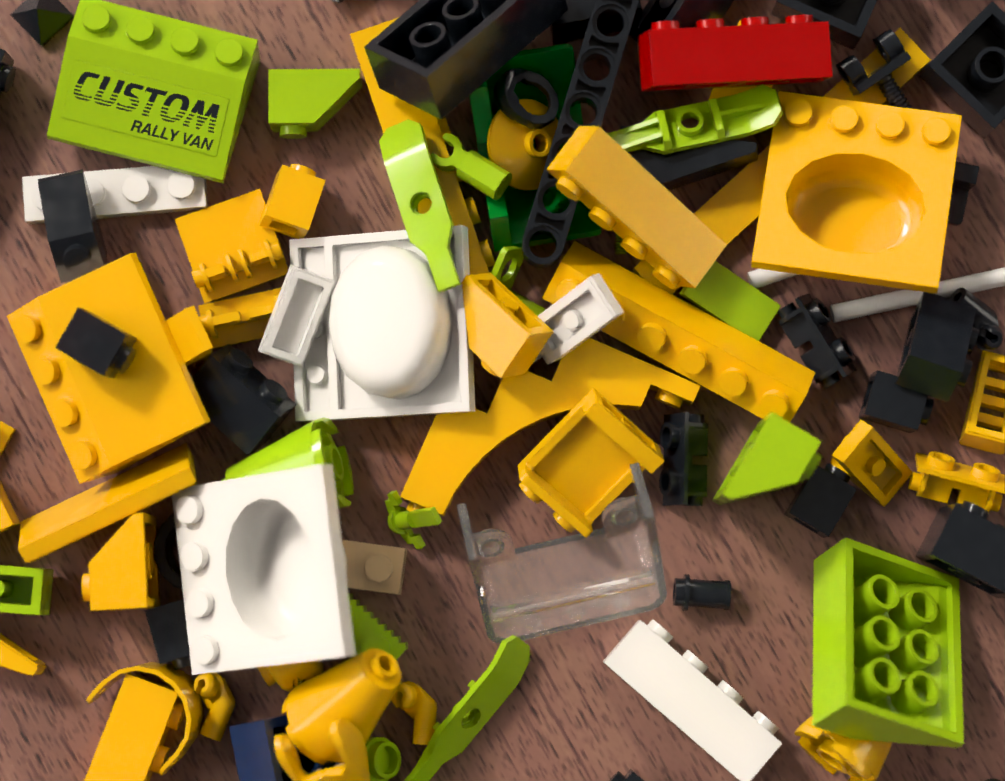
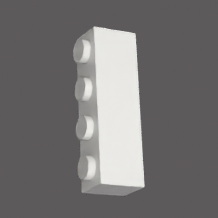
(692, 701)

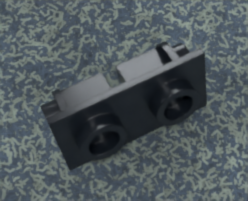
(811, 324)
(680, 480)

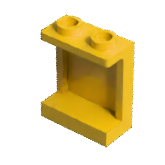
(586, 462)

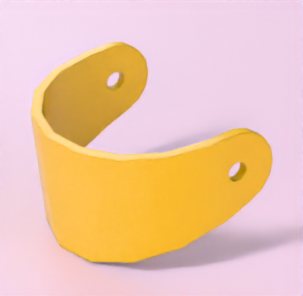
(184, 688)

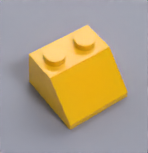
(125, 569)

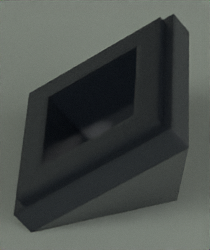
(42, 18)

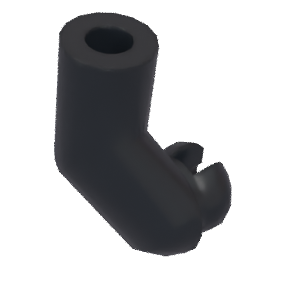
(985, 320)

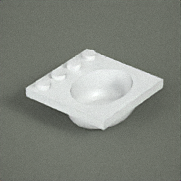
(386, 332)
(263, 570)

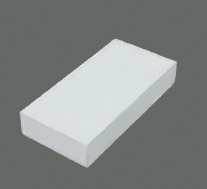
(296, 315)

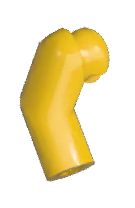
(218, 701)
(419, 707)

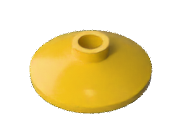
(513, 149)

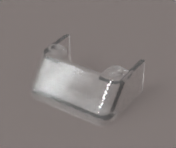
(572, 577)

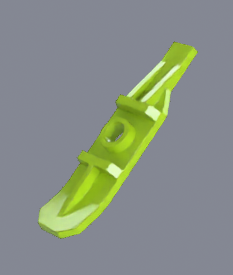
(718, 122)
(413, 179)
(480, 702)

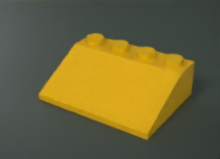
(100, 418)

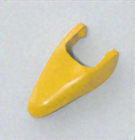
(348, 743)

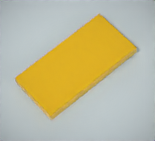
(106, 503)

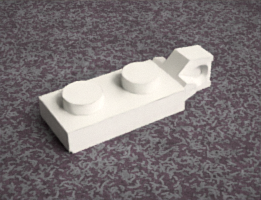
(578, 317)

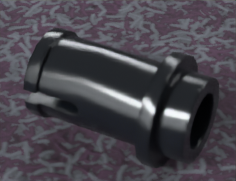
(701, 593)

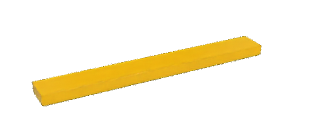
(740, 199)

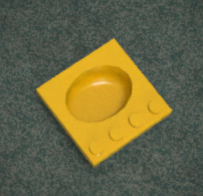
(857, 192)

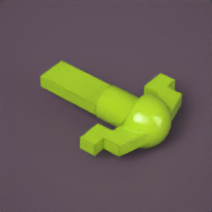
(402, 521)

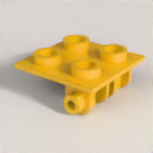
(230, 247)

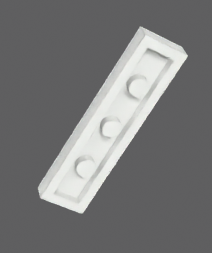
(128, 192)

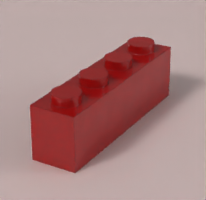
(734, 55)

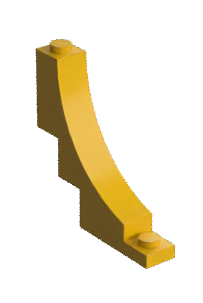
(465, 439)

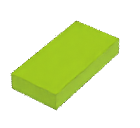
(733, 301)

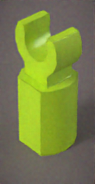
(474, 169)

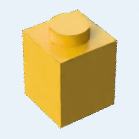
(292, 201)

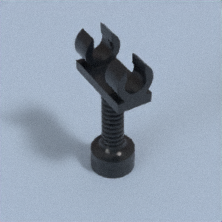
(894, 54)

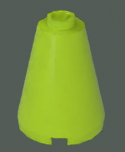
(299, 449)

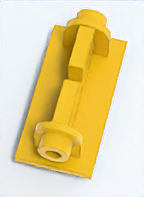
(238, 318)
(942, 473)

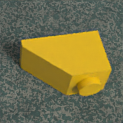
(501, 326)

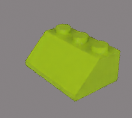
(770, 461)

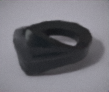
(509, 102)

